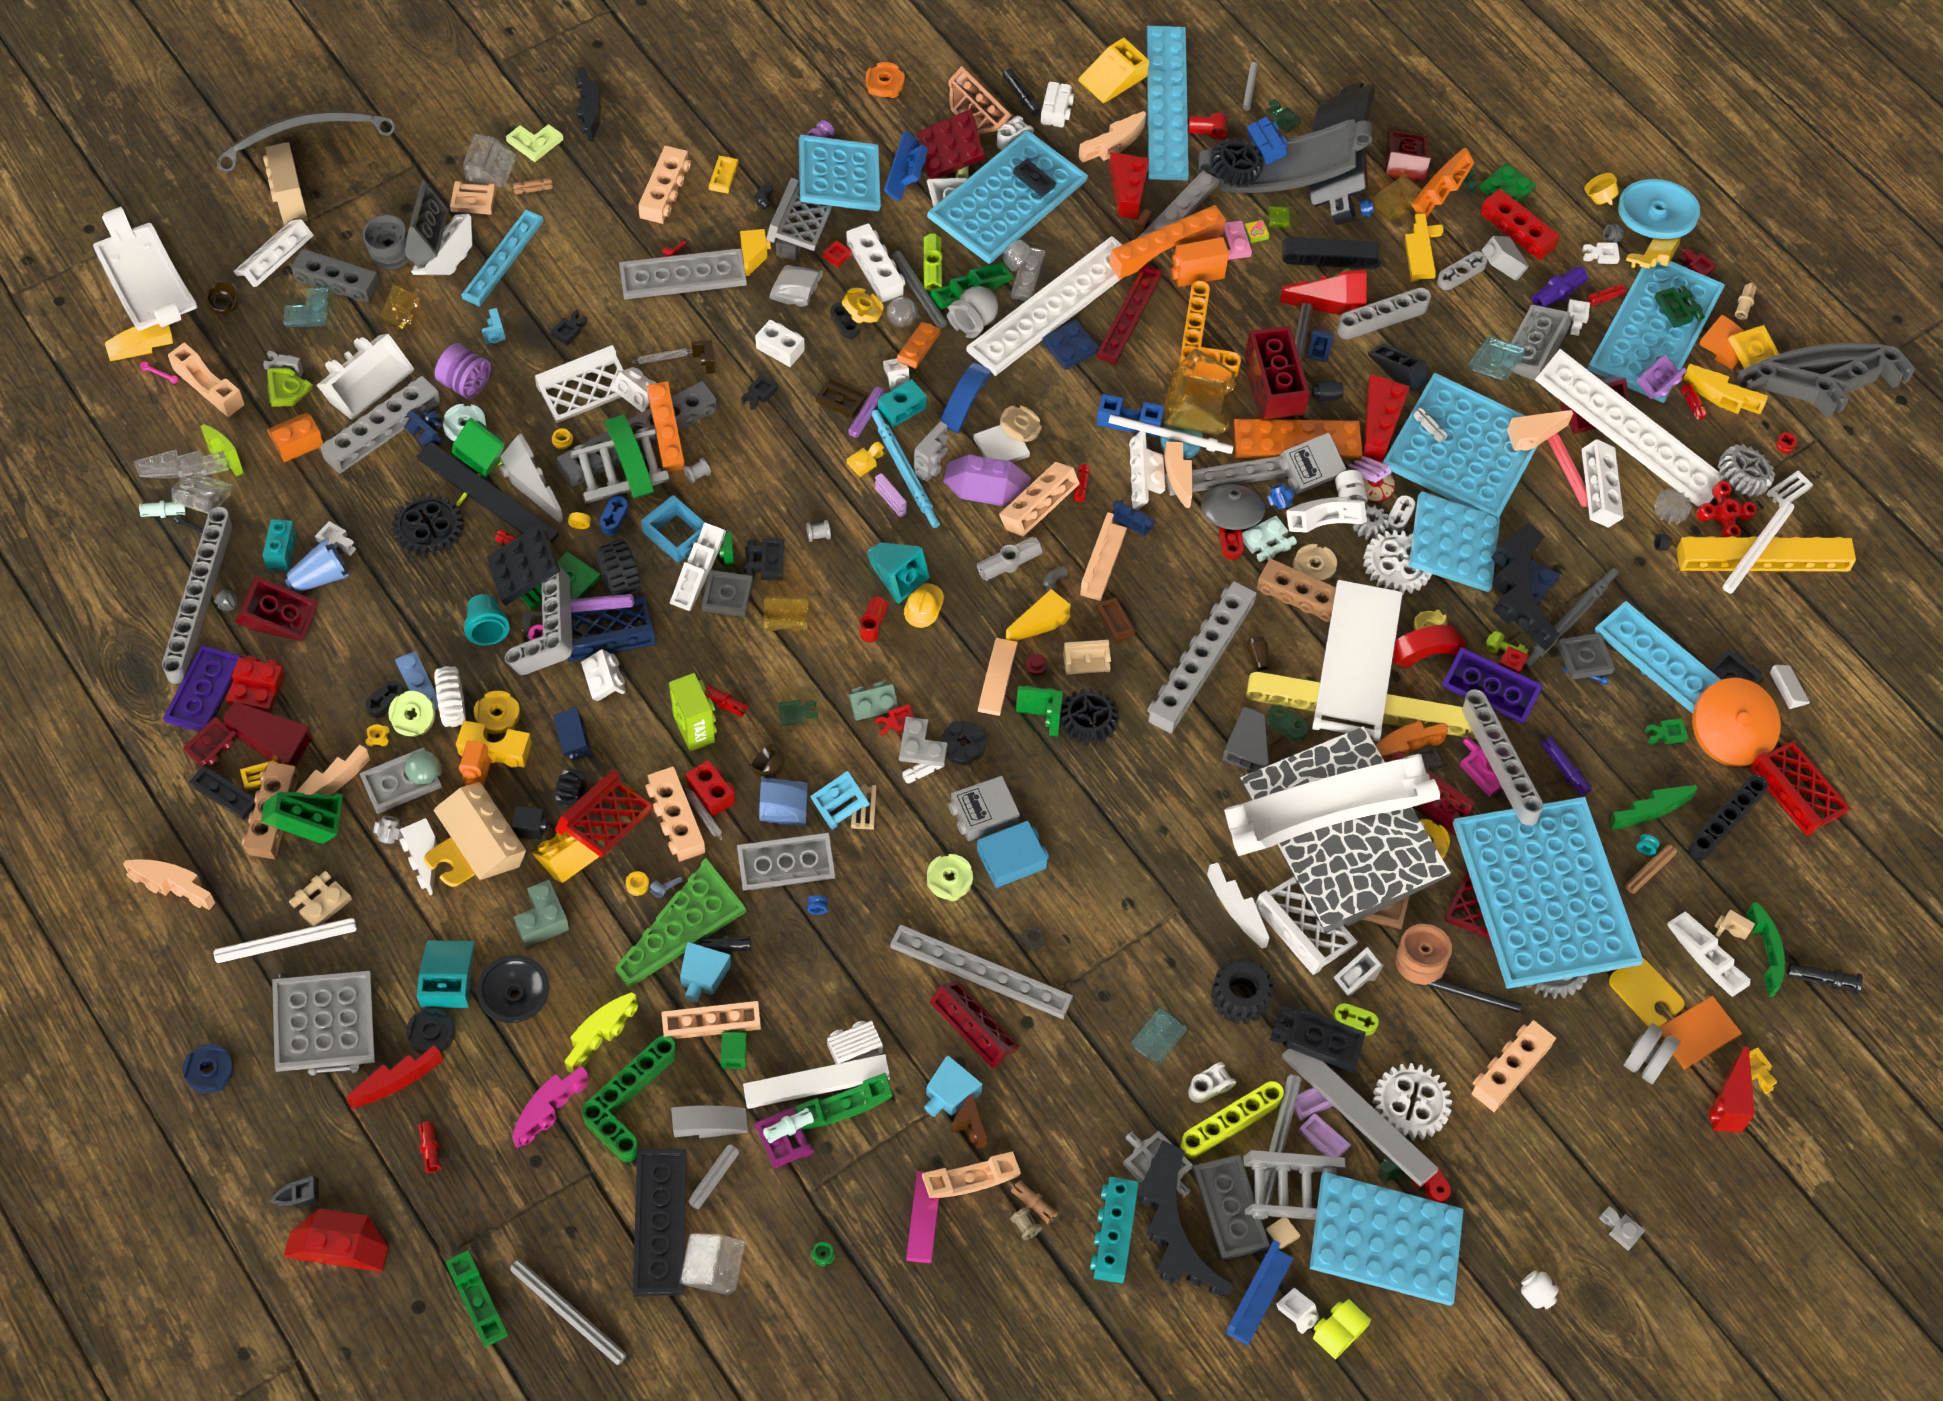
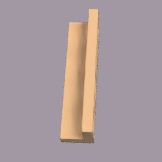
(1102, 559)

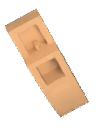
(1118, 138)
(165, 877)

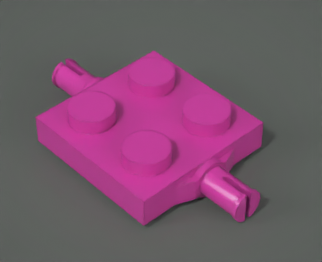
(1479, 768)

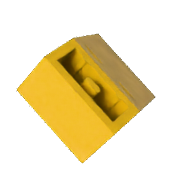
(1115, 71)

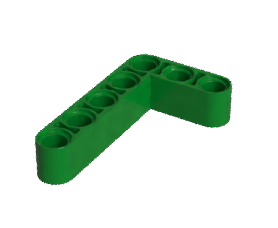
(625, 1094)

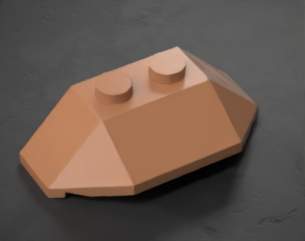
(968, 94)

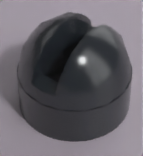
(1662, 542)

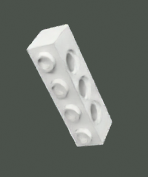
(875, 263)
(1602, 483)

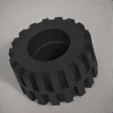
(618, 568)
(1242, 973)

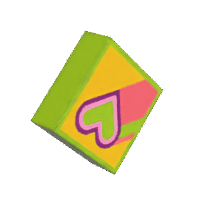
(1256, 231)

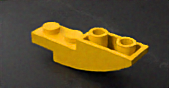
(1717, 390)

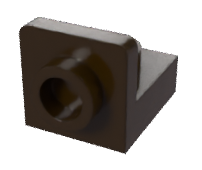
(704, 350)

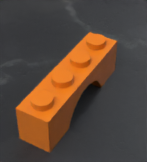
(665, 427)

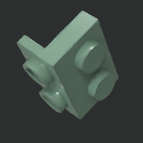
(872, 701)

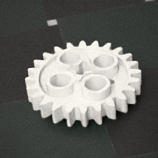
(1397, 561)
(1433, 1108)

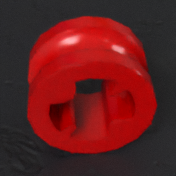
(1788, 438)

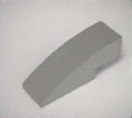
(708, 1121)

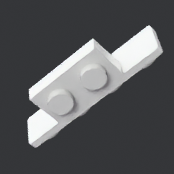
(1146, 471)

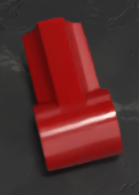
(1214, 125)
(873, 619)

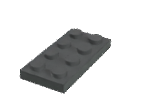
(1225, 1197)

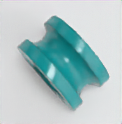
(1648, 845)

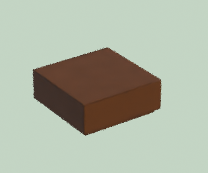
(1143, 222)

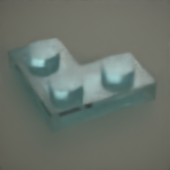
(312, 314)

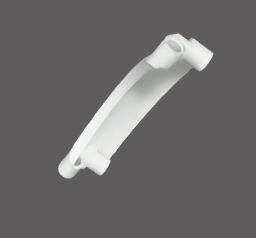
(1330, 801)

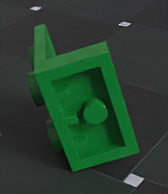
(1041, 702)

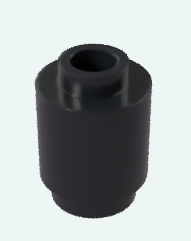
(1327, 390)

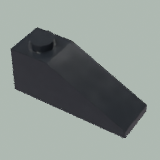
(1400, 366)

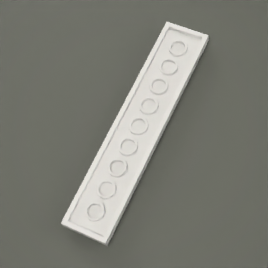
(1046, 310)
(1629, 428)

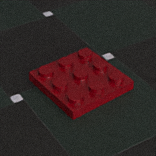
(951, 144)

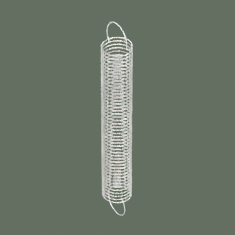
(655, 359)
(700, 804)

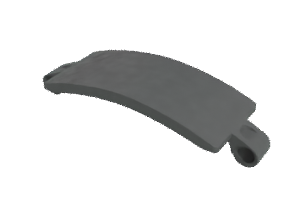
(300, 119)
(1308, 158)

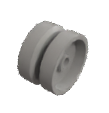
(1650, 1052)

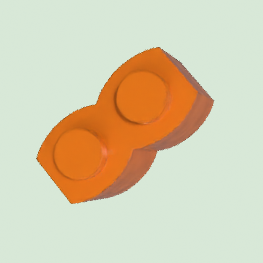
(475, 763)

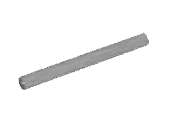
(1281, 1131)
(568, 1312)

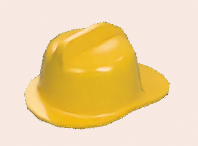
(1602, 188)
(923, 605)

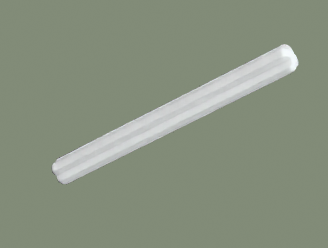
(1758, 547)
(284, 940)

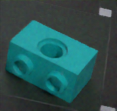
(902, 403)
(279, 545)

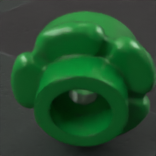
(824, 1247)

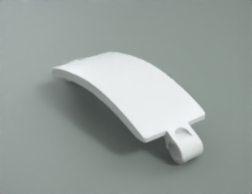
(142, 273)

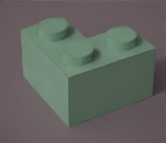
(545, 919)

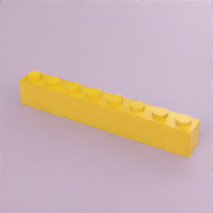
(1779, 555)

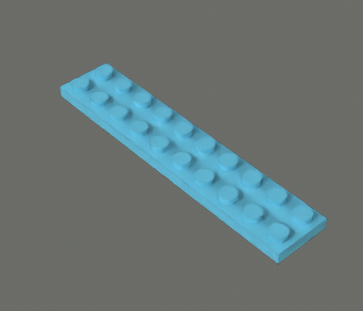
(1167, 103)

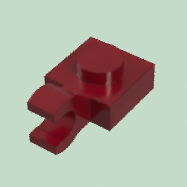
(1699, 263)

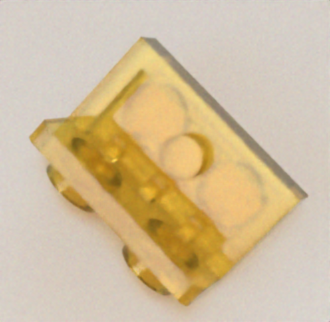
(398, 307)
(785, 613)

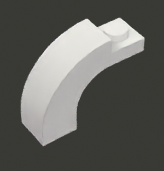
(1326, 511)

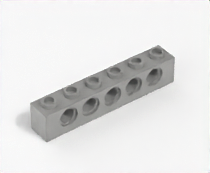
(379, 425)

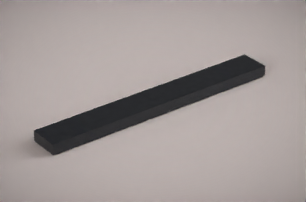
(481, 491)

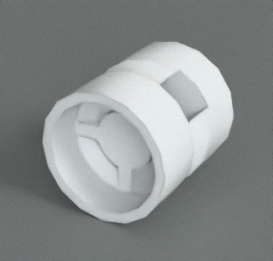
(1351, 484)

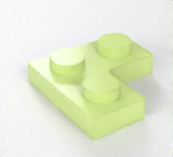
(534, 145)

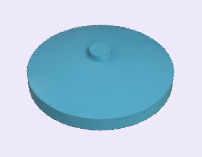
(1658, 209)

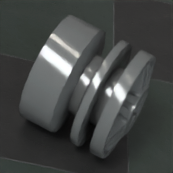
(386, 241)

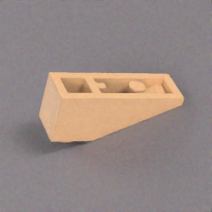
(1532, 430)

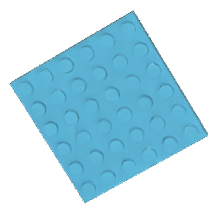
(1476, 458)

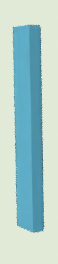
(502, 258)

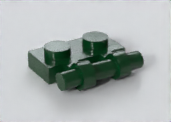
(1674, 306)

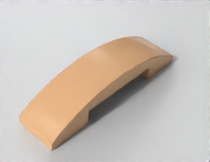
(972, 1177)

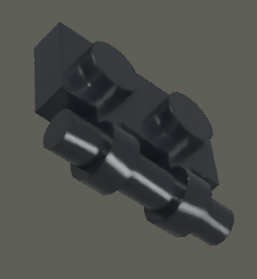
(772, 559)

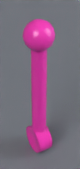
(145, 366)

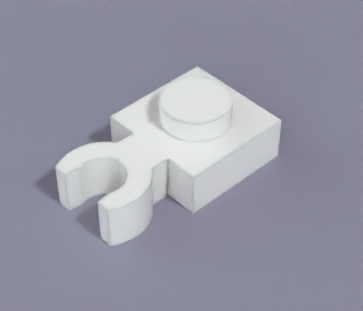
(1604, 253)

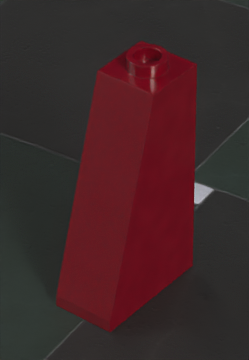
(269, 734)

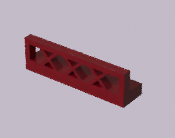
(971, 1024)

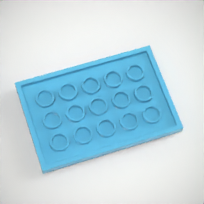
(1387, 1238)

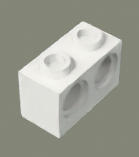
(780, 343)

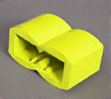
(1341, 1328)

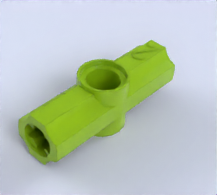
(932, 262)

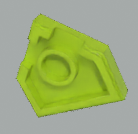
(286, 387)

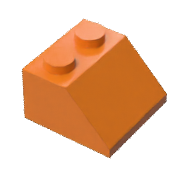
(295, 437)

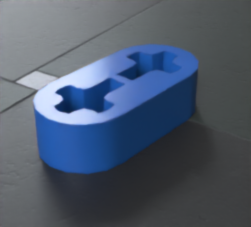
(609, 514)

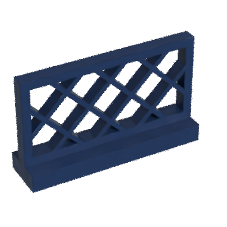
(611, 641)

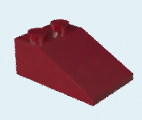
(1407, 155)
(276, 610)

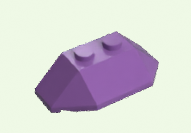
(986, 479)

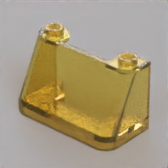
(1198, 394)

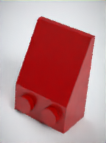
(1734, 1102)

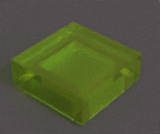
(1279, 217)

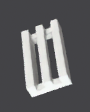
(1779, 497)

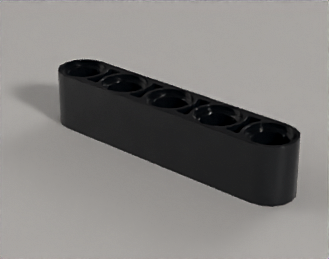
(1331, 252)
(1723, 825)

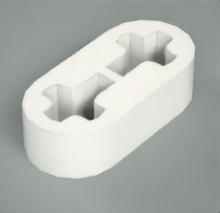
(1403, 515)

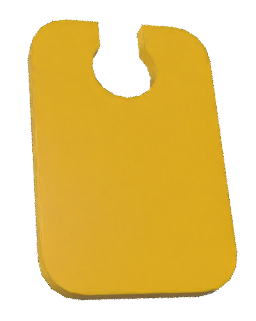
(449, 853)
(1643, 988)

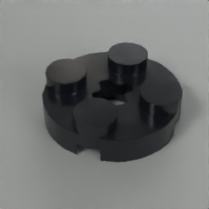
(968, 731)

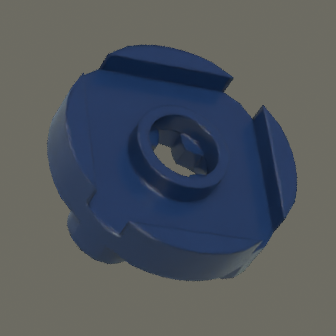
(213, 1081)

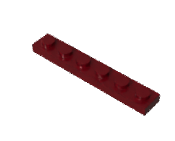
(1129, 314)

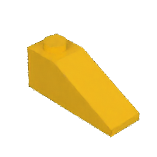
(1041, 617)

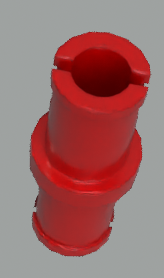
(725, 701)
(429, 1147)

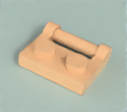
(473, 198)

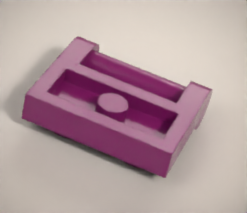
(780, 1151)

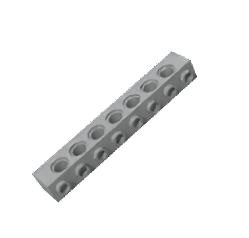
(1167, 716)

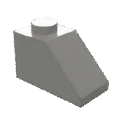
(1505, 256)

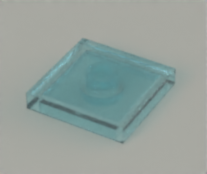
(1496, 358)

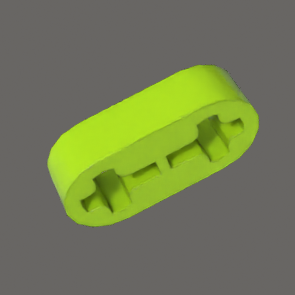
(1356, 1018)

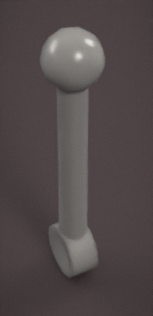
(353, 1068)

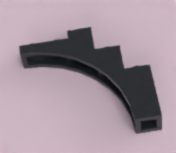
(1513, 582)
(1179, 1258)

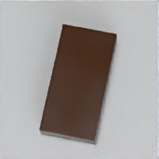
(1115, 619)

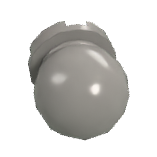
(973, 310)

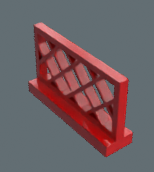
(1789, 794)
(592, 804)

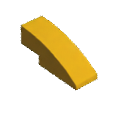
(137, 343)

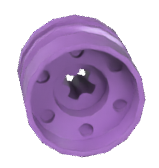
(462, 371)

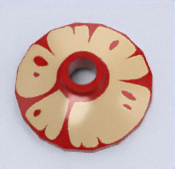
(1380, 490)

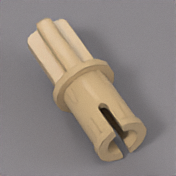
(1745, 301)

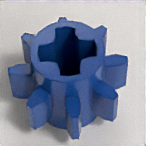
(1281, 496)

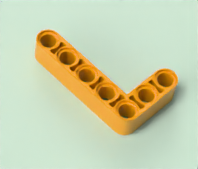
(1195, 325)

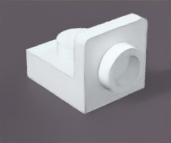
(896, 373)
(1299, 1310)

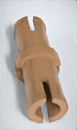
(1034, 1202)

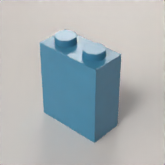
(1012, 854)

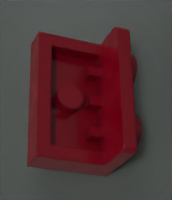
(209, 742)

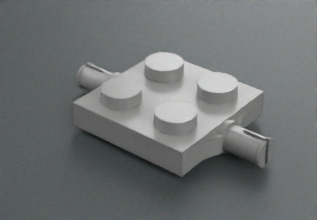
(1143, 1155)

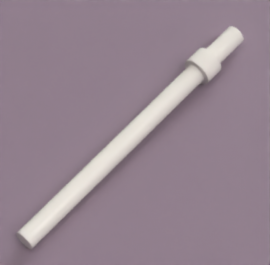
(1210, 445)

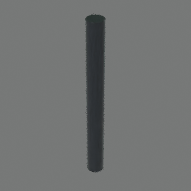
(1476, 995)

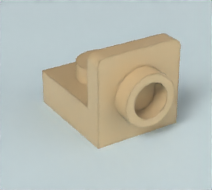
(1735, 924)

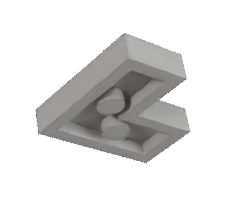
(916, 747)

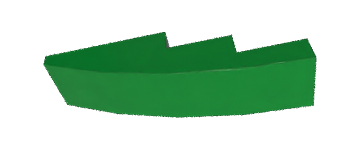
(987, 276)
(1658, 804)

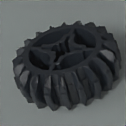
(1236, 162)
(1080, 725)

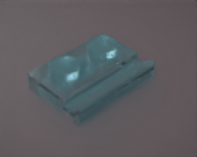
(1158, 1036)

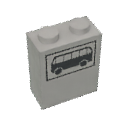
(1311, 463)
(984, 808)

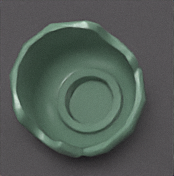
(423, 767)

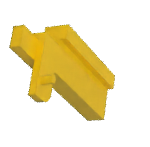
(1419, 248)
(1658, 251)

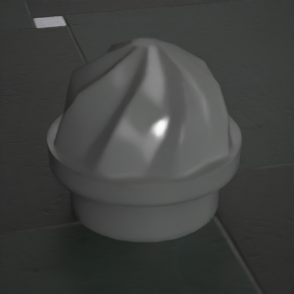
(1613, 233)
(226, 600)

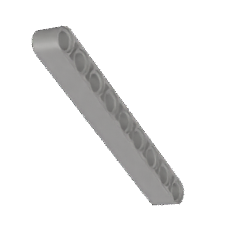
(198, 603)

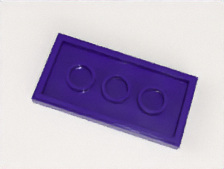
(202, 689)

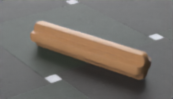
(1650, 869)

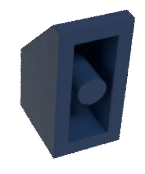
(1320, 344)

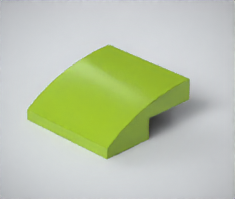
(217, 443)

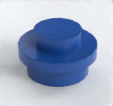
(1366, 207)

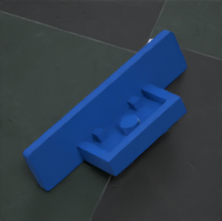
(906, 166)

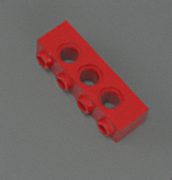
(1519, 224)

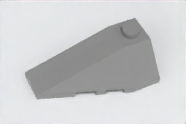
(525, 476)

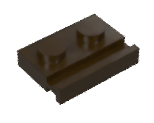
(841, 397)

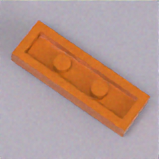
(918, 345)

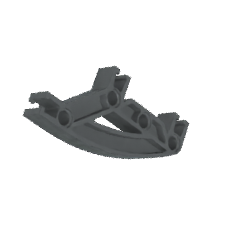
(1845, 369)

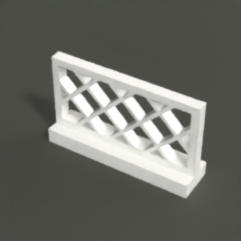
(573, 371)
(1292, 931)

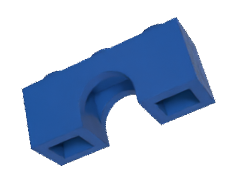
(1113, 405)

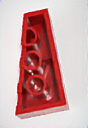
(1382, 412)

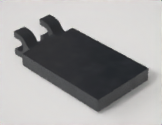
(1319, 1037)

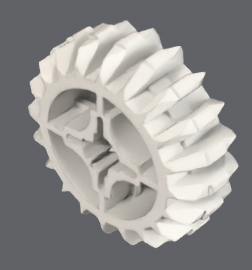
(450, 696)

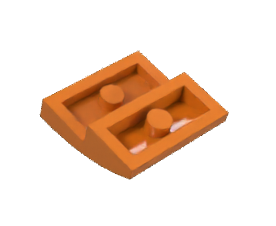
(1717, 341)

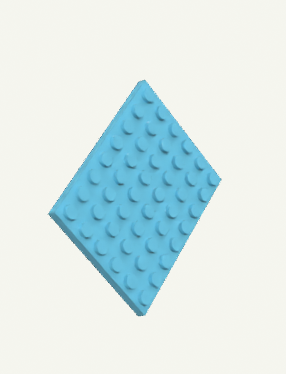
(1547, 894)

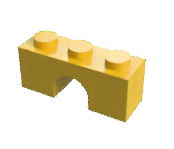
(511, 750)

